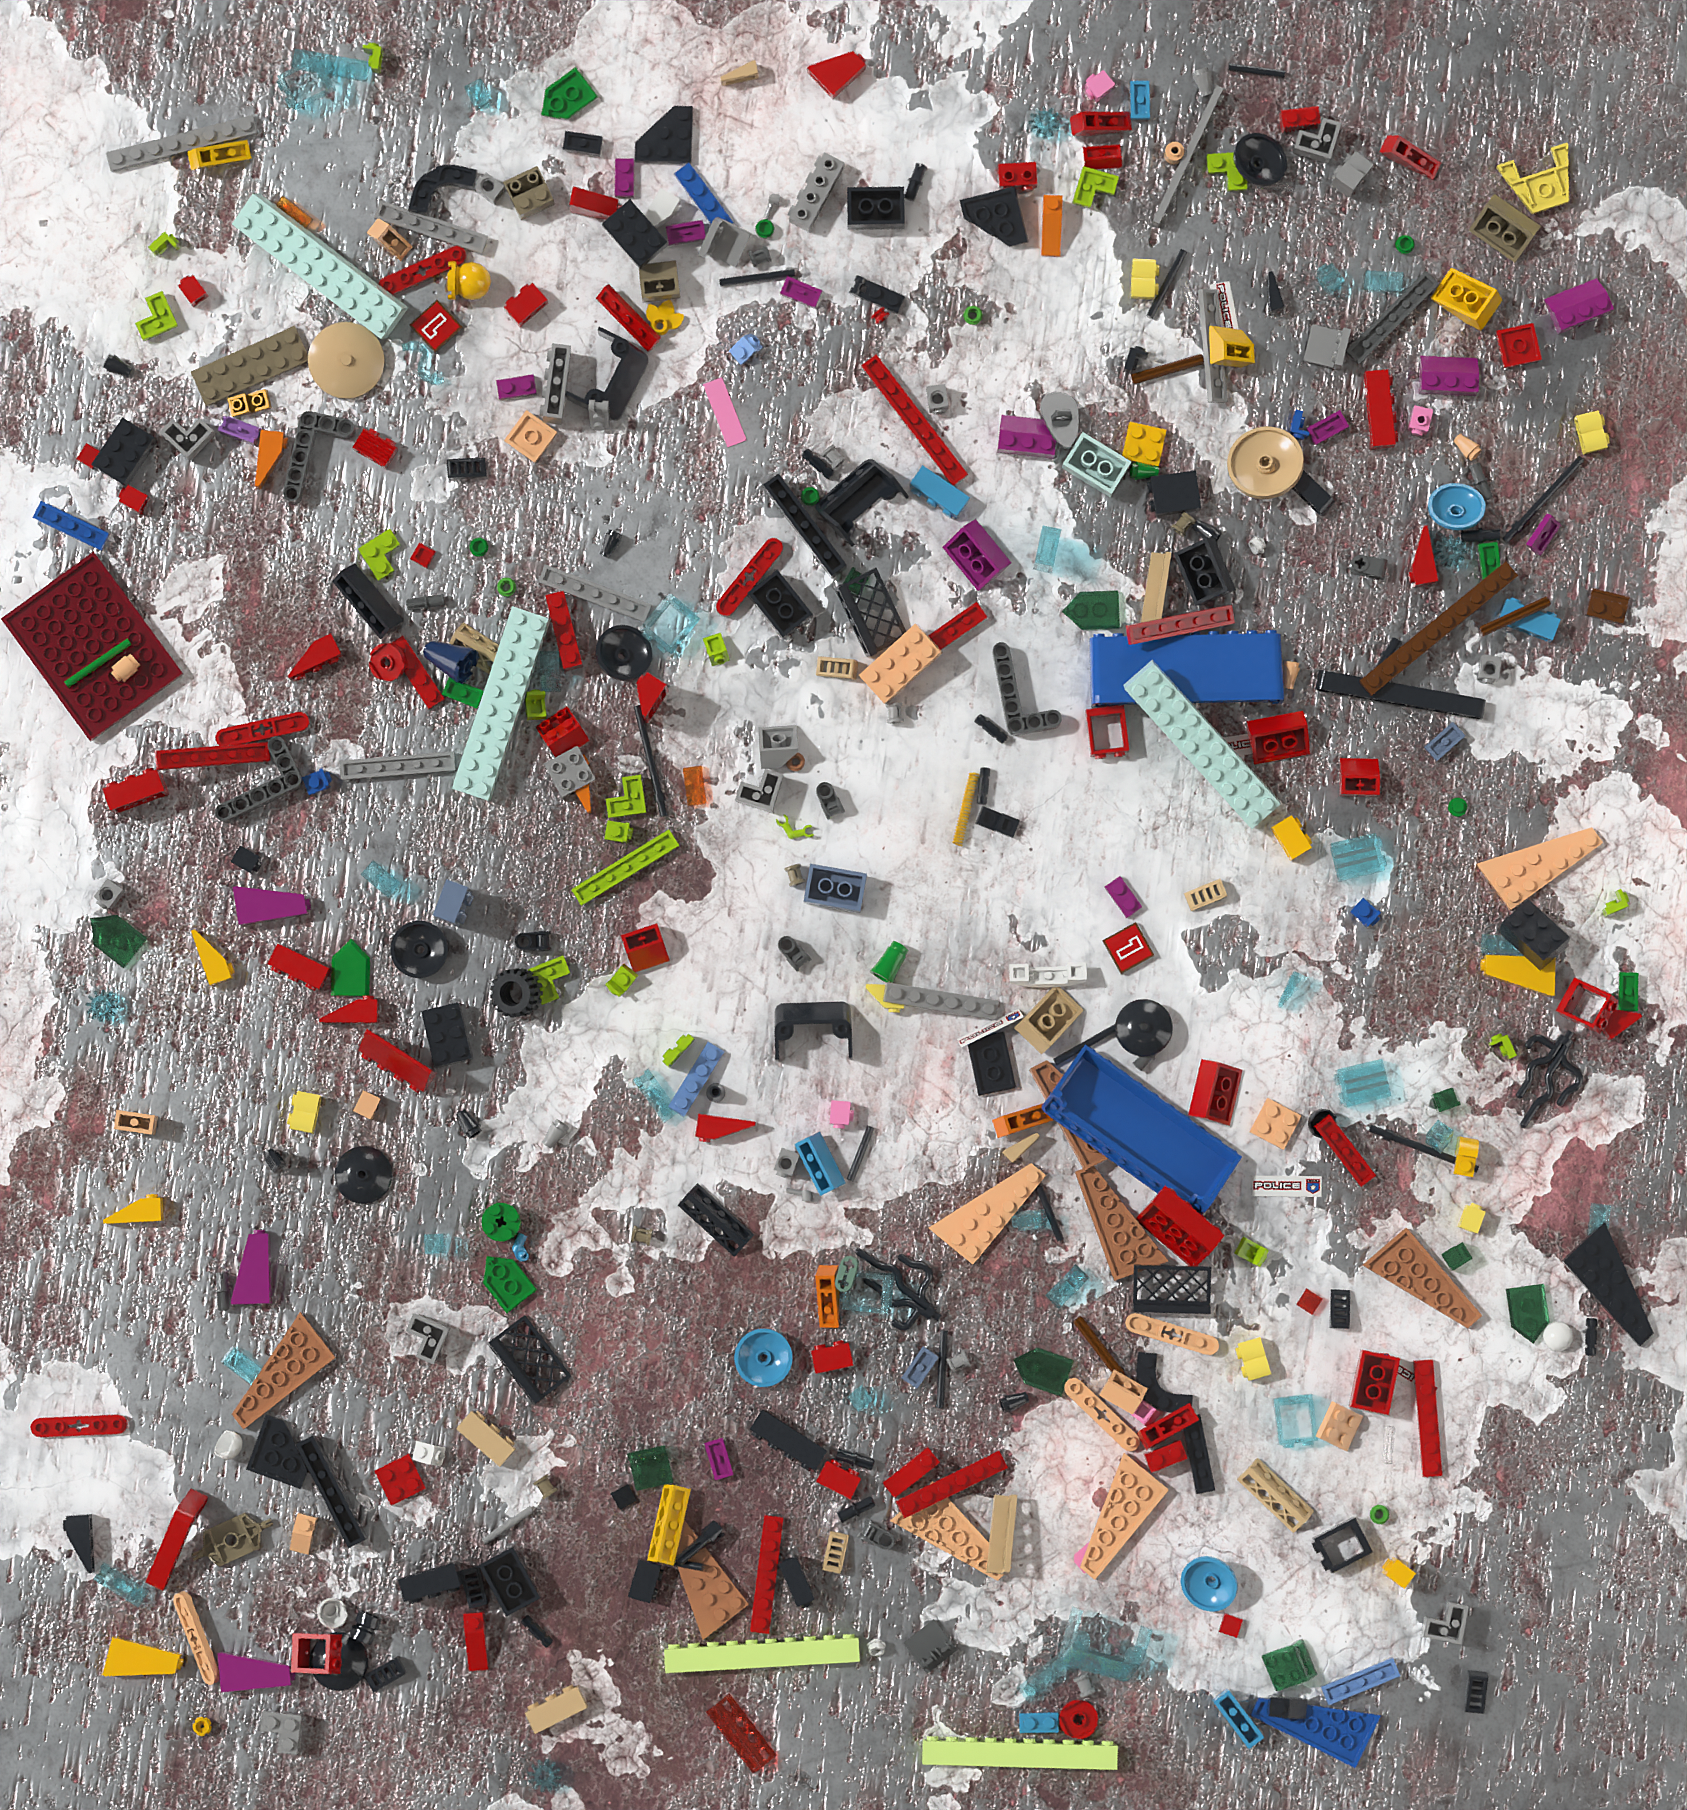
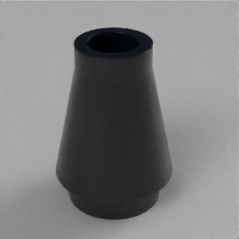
(116, 365)
(1206, 530)
(610, 543)
(717, 1098)
(468, 1124)
(1013, 1401)

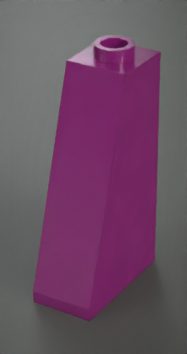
(262, 905)
(254, 1274)
(247, 1673)

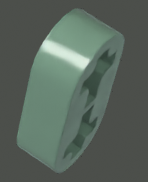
(843, 1271)

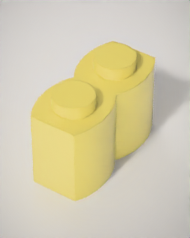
(1143, 279)
(1591, 432)
(305, 1112)
(1253, 1359)

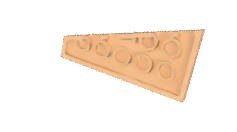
(1529, 869)
(980, 1221)
(1127, 1505)
(949, 1531)

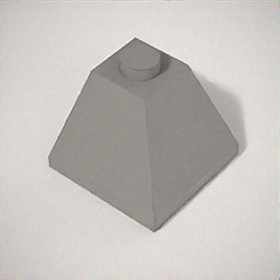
(777, 745)

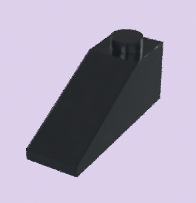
(80, 1534)

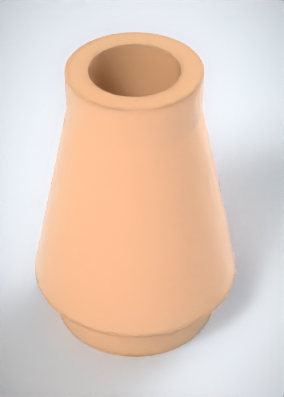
(1467, 447)
(1290, 673)

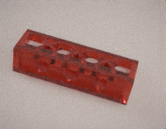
(738, 1736)

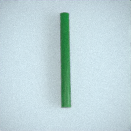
(97, 663)

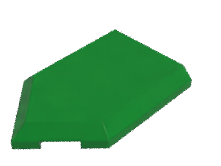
(567, 96)
(350, 971)
(507, 1282)

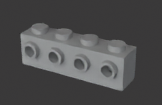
(816, 191)
(556, 387)

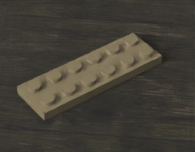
(250, 366)

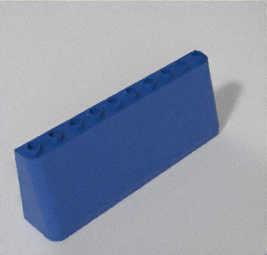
(1201, 666)
(1140, 1130)

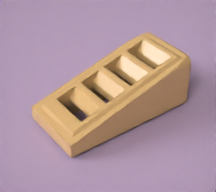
(744, 73)
(852, 672)
(1221, 889)
(1015, 1151)
(833, 1568)

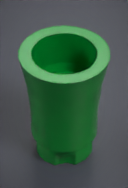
(890, 962)

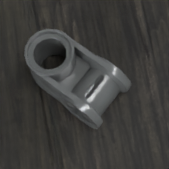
(1371, 567)
(829, 801)
(794, 953)
(875, 1535)

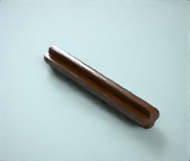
(1167, 369)
(1515, 616)
(1097, 1345)

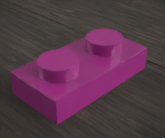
(624, 177)
(685, 232)
(801, 292)
(516, 387)
(1327, 427)
(1543, 534)
(1123, 897)
(718, 1458)

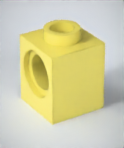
(1471, 1218)

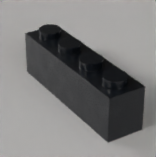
(367, 601)
(787, 1439)

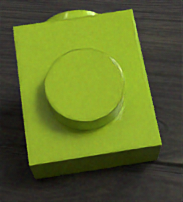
(535, 705)
(1251, 1252)

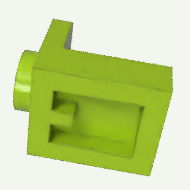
(375, 60)
(160, 244)
(716, 649)
(618, 831)
(1613, 906)
(621, 980)
(1506, 1047)

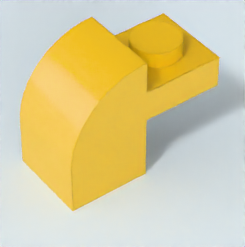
(1466, 1155)

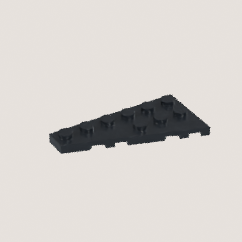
(1603, 1274)

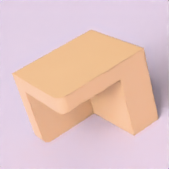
(367, 1105)

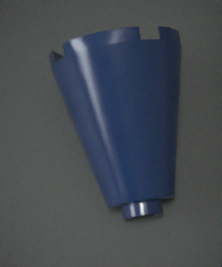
(452, 659)

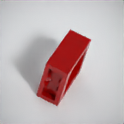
(1106, 712)
(1574, 995)
(301, 1653)

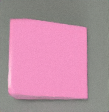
(1146, 1413)

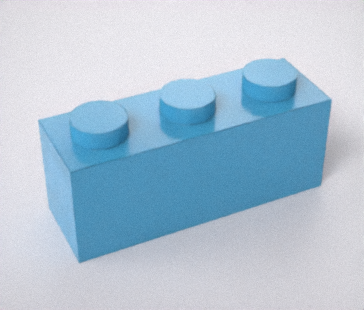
(938, 492)
(1538, 625)
(820, 1163)
(1238, 1718)

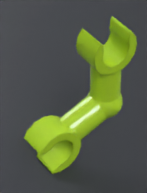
(794, 833)

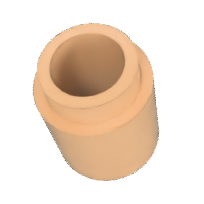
(1173, 158)
(125, 668)

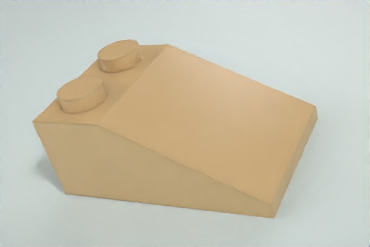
(1048, 1019)

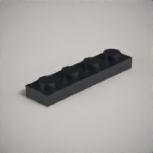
(1199, 1457)

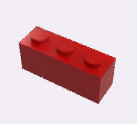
(298, 967)

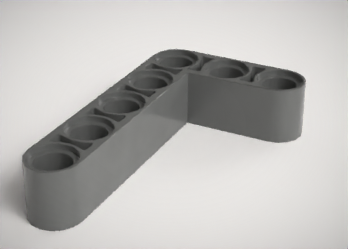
(307, 449)
(1013, 697)
(265, 788)

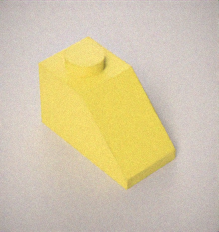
(877, 992)

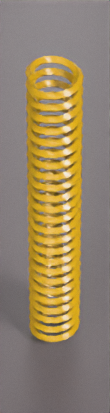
(961, 816)

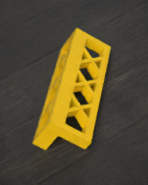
(668, 1524)

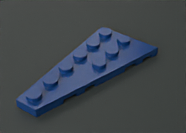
(1330, 1730)

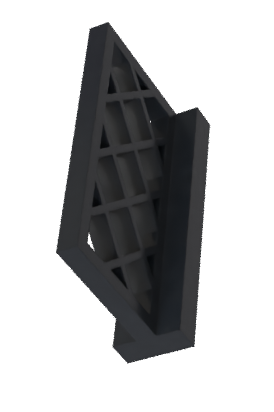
(855, 615)
(1171, 1306)
(514, 1368)

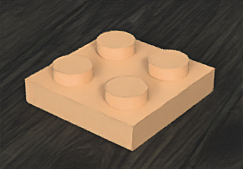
(530, 436)
(1275, 1123)
(1339, 1426)

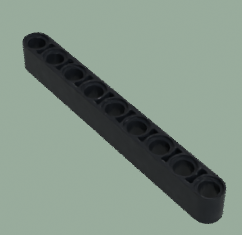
(1402, 695)

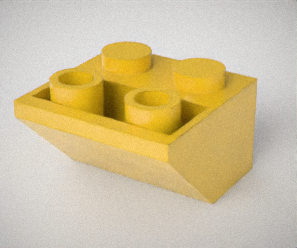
(1230, 347)

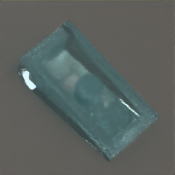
(1294, 982)
(241, 1365)

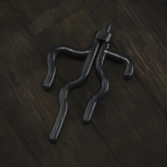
(1559, 1055)
(918, 1303)

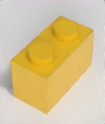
(1291, 837)
(1398, 1572)

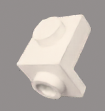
(429, 1453)

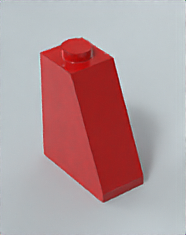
(837, 72)
(592, 204)

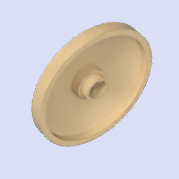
(346, 360)
(1265, 462)

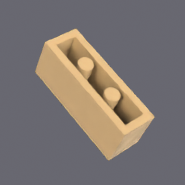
(486, 1437)
(556, 1708)

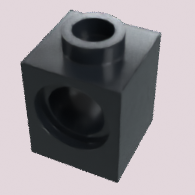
(247, 860)

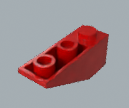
(318, 654)

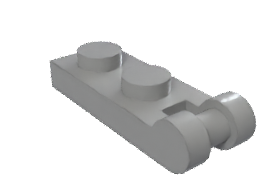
(599, 415)

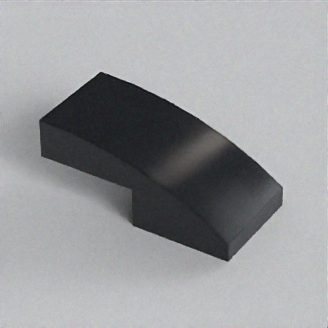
(997, 822)

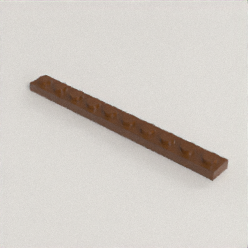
(1438, 628)

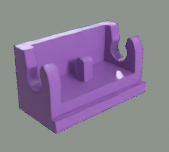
(240, 430)

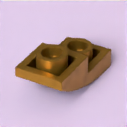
(249, 403)

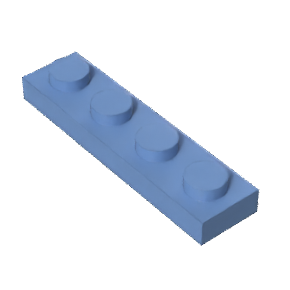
(696, 1079)
(1360, 1681)

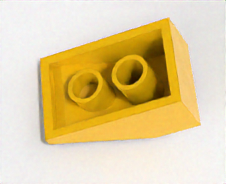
(1467, 298)

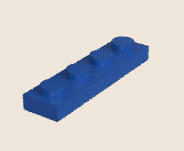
(700, 194)
(71, 525)

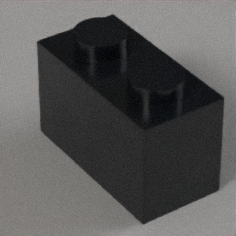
(645, 1580)

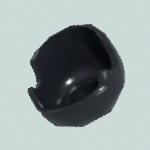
(1317, 1116)

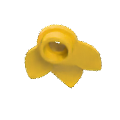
(665, 315)

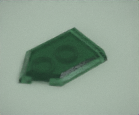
(1094, 610)
(116, 938)
(1528, 1310)
(1044, 1370)

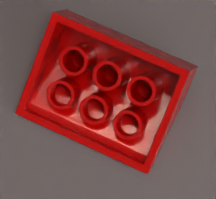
(397, 1061)
(1180, 1227)

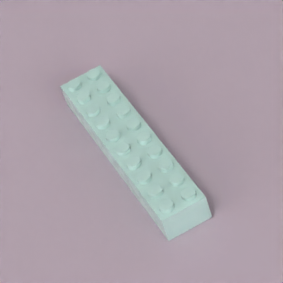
(320, 265)
(501, 703)
(1201, 744)

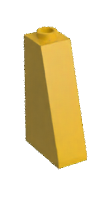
(1520, 973)
(136, 1658)

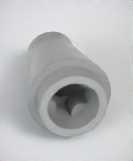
(1203, 80)
(556, 1132)

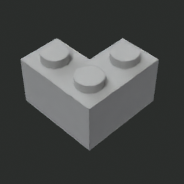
(1318, 146)
(1351, 174)
(188, 442)
(765, 795)
(433, 1337)
(1450, 1628)
(289, 1727)

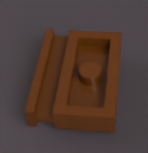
(1607, 606)

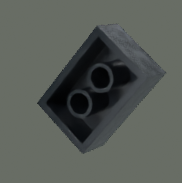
(875, 208)
(635, 234)
(124, 452)
(1204, 571)
(780, 604)
(1534, 934)
(447, 1035)
(510, 1581)
(430, 1583)

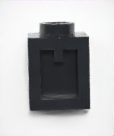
(1132, 361)

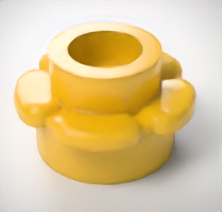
(202, 1731)

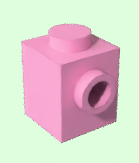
(1098, 86)
(1420, 420)
(840, 1114)

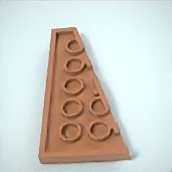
(1046, 1078)
(1117, 1229)
(1413, 1269)
(288, 1367)
(709, 1591)

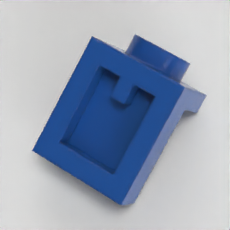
(1298, 422)
(317, 781)
(1365, 913)

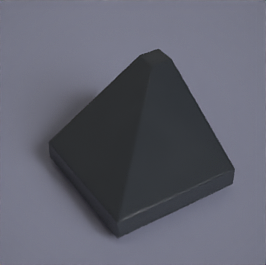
(623, 1497)

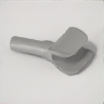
(773, 199)
(806, 1194)

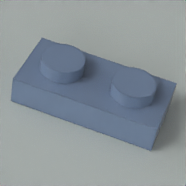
(1444, 741)
(920, 1367)

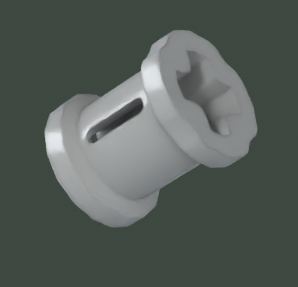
(833, 456)
(894, 713)
(958, 1362)
(1084, 1684)

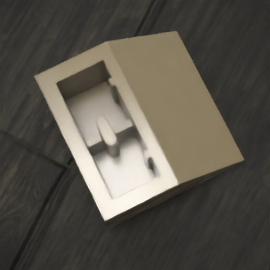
(529, 193)
(659, 281)

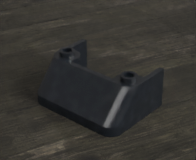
(624, 379)
(856, 495)
(790, 1014)

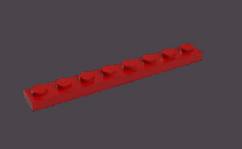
(914, 420)

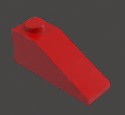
(1098, 123)
(1409, 156)
(1423, 565)
(358, 1011)
(716, 1127)
(1167, 1426)
(911, 1472)
(475, 1640)

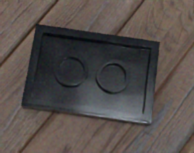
(991, 1064)

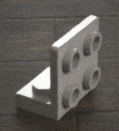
(724, 242)
(1327, 346)
(569, 772)

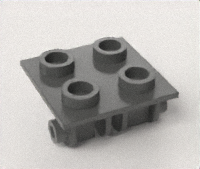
(930, 1646)

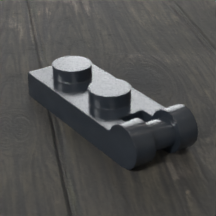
(877, 294)

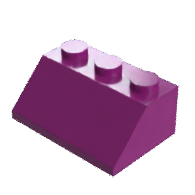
(1578, 305)
(1449, 376)
(1025, 437)
(976, 554)

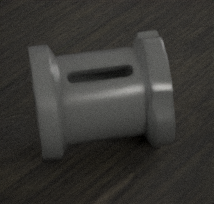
(760, 256)

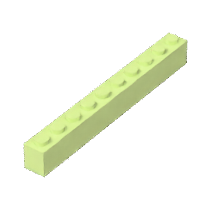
(764, 1654)
(1019, 1754)

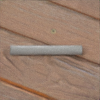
(507, 1525)

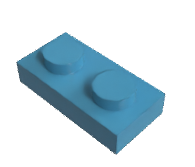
(1139, 100)
(1038, 1722)

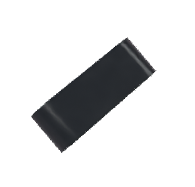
(1313, 494)

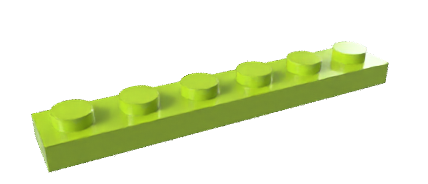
(625, 867)

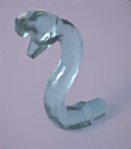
(417, 345)

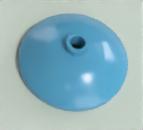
(1456, 506)
(763, 1372)
(1205, 1592)

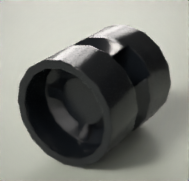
(365, 1627)

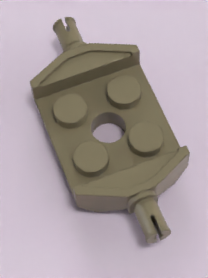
(247, 1534)

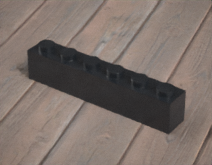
(804, 526)
(331, 1491)

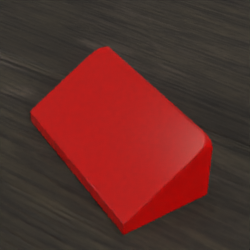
(1102, 157)

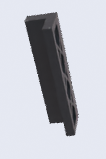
(718, 1217)

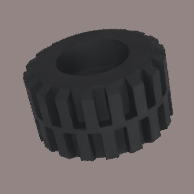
(502, 995)

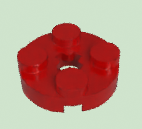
(397, 660)
(1068, 1714)

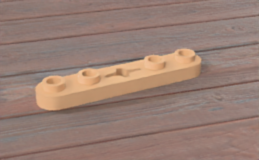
(1190, 1339)
(1115, 1428)
(193, 1629)

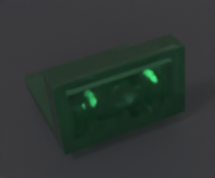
(650, 1467)
(1289, 1665)

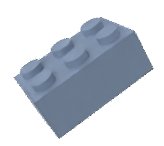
(835, 888)
(453, 903)

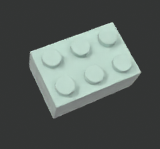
(1096, 464)

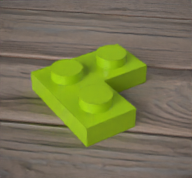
(1224, 163)
(1091, 181)
(161, 319)
(375, 552)
(632, 801)
(547, 973)
(671, 1056)

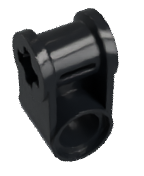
(535, 941)

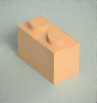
(135, 1122)
(1123, 1392)

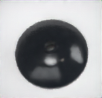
(1265, 154)
(629, 643)
(406, 944)
(1139, 1041)
(377, 1177)
(353, 1660)

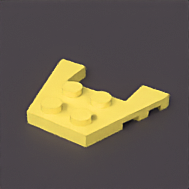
(1544, 188)

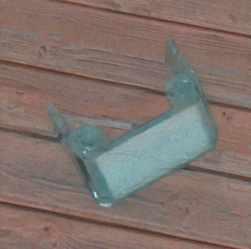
(1076, 1652)

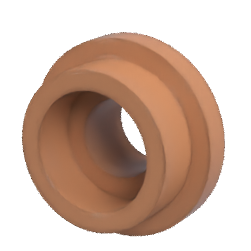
(796, 767)

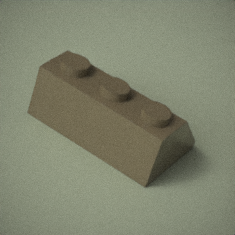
(1504, 228)

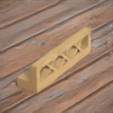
(1156, 586)
(471, 638)
(1278, 1493)
(1001, 1534)

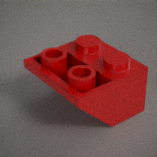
(562, 732)
(1359, 777)
(645, 948)

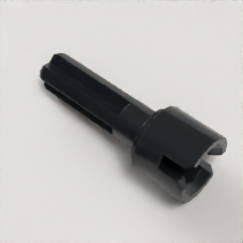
(709, 1535)

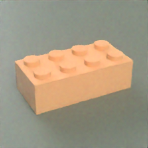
(900, 663)

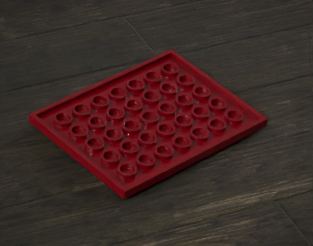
(77, 623)

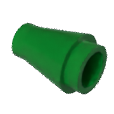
(1142, 471)

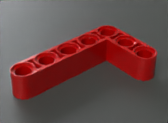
(175, 1538)

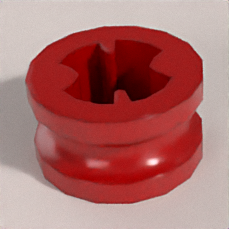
(880, 315)

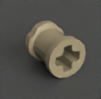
(1183, 524)
(795, 875)
(641, 1235)
(545, 1486)

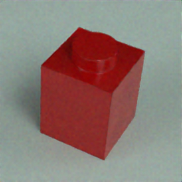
(192, 290)
(133, 499)

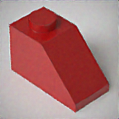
(1619, 1021)

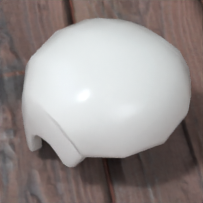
(1558, 1336)
(228, 1445)
(332, 1613)

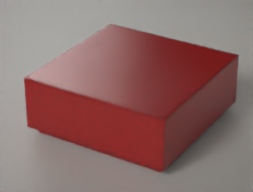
(88, 455)
(423, 555)
(1230, 1625)

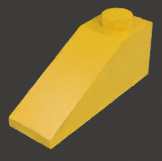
(219, 154)
(214, 964)
(143, 1210)

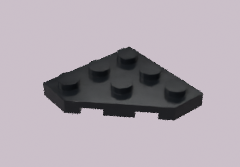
(668, 138)
(997, 215)
(277, 1454)

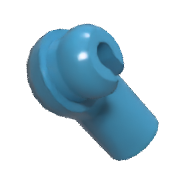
(519, 1249)

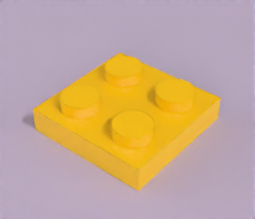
(1144, 444)

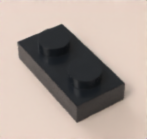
(582, 143)

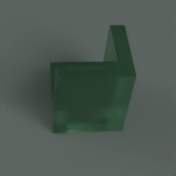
(854, 588)
(1445, 1100)
(1456, 1256)

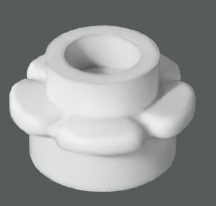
(1257, 545)
(876, 1647)

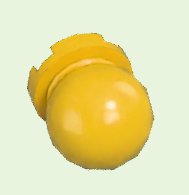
(468, 281)

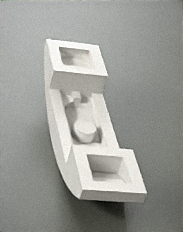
(1048, 976)

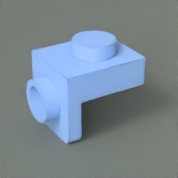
(745, 348)

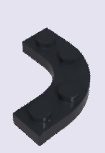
(437, 178)
(1155, 1394)

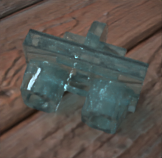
(1029, 1220)

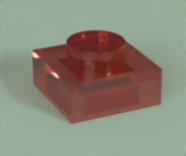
(1309, 1301)

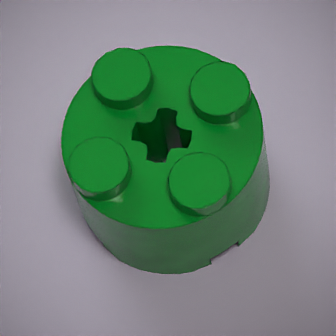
(511, 1217)

